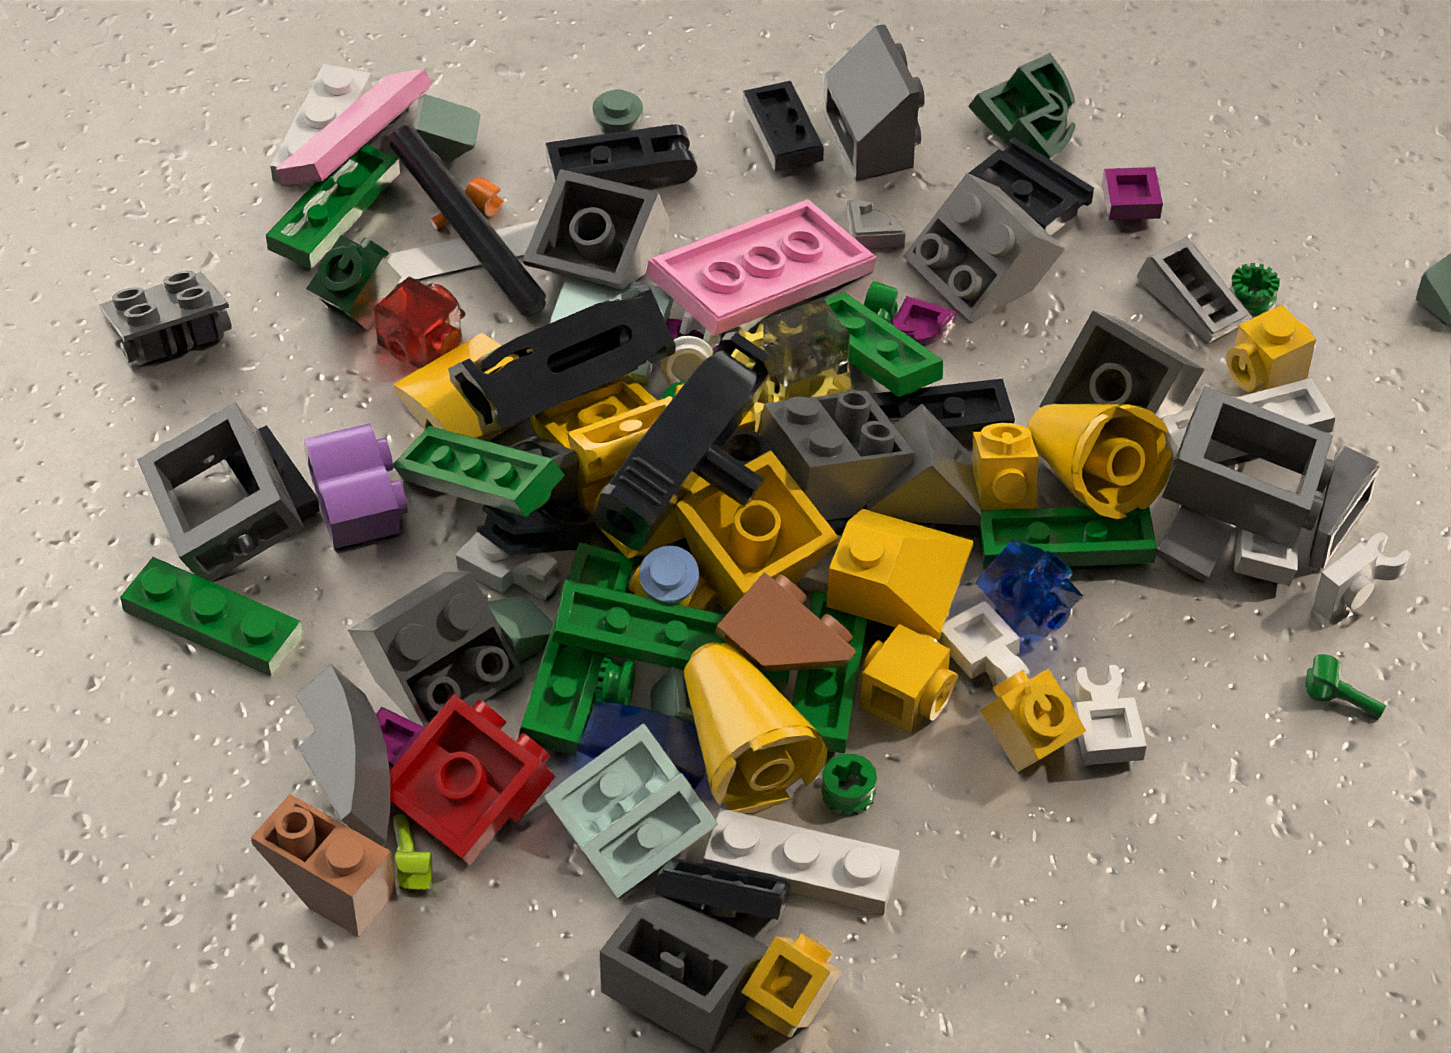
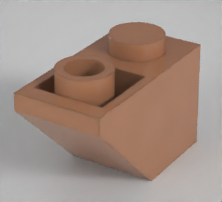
(782, 633)
(327, 864)

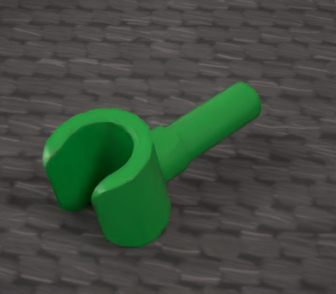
(882, 300)
(1324, 684)

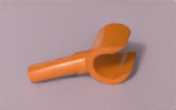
(482, 194)

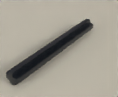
(467, 220)

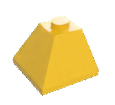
(771, 534)
(896, 572)

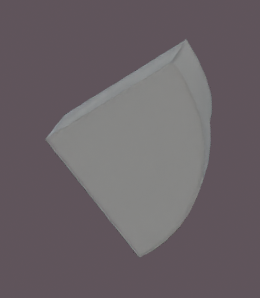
(873, 227)

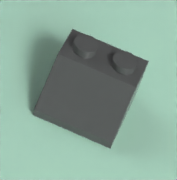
(598, 230)
(1122, 366)

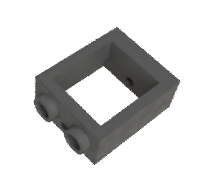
(1239, 497)
(263, 516)

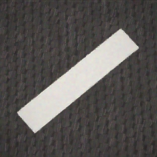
(455, 253)

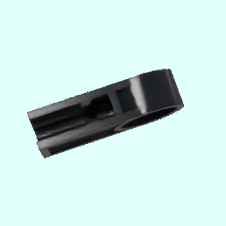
(550, 528)

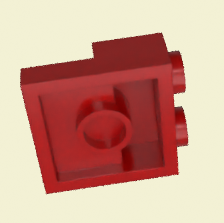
(468, 777)

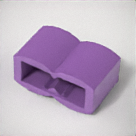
(354, 485)

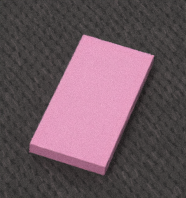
(760, 266)

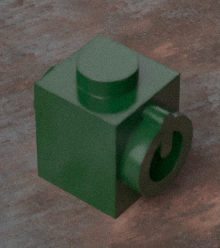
(354, 279)

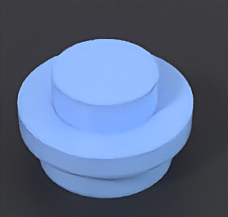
(669, 574)

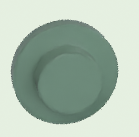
(617, 111)

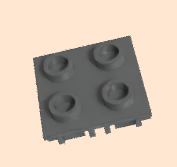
(181, 298)

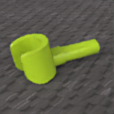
(413, 868)

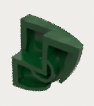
(1030, 107)

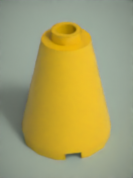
(1104, 453)
(748, 731)

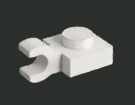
(500, 570)
(1350, 578)
(983, 643)

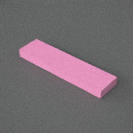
(353, 128)

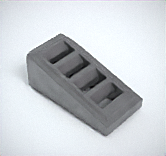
(1185, 259)
(1344, 501)

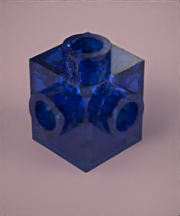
(1030, 589)

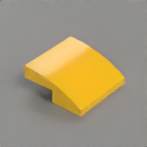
(436, 400)

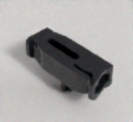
(564, 359)
(687, 445)

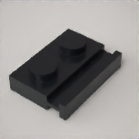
(1036, 184)

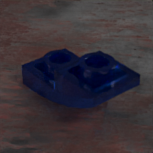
(677, 737)

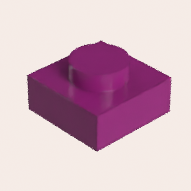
(1132, 193)

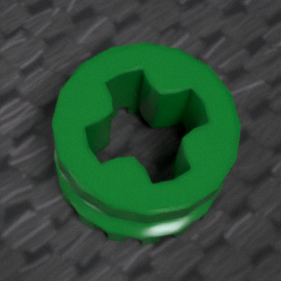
(1258, 278)
(617, 682)
(857, 796)

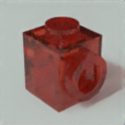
(418, 322)

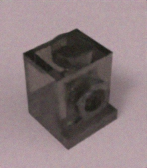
(805, 342)

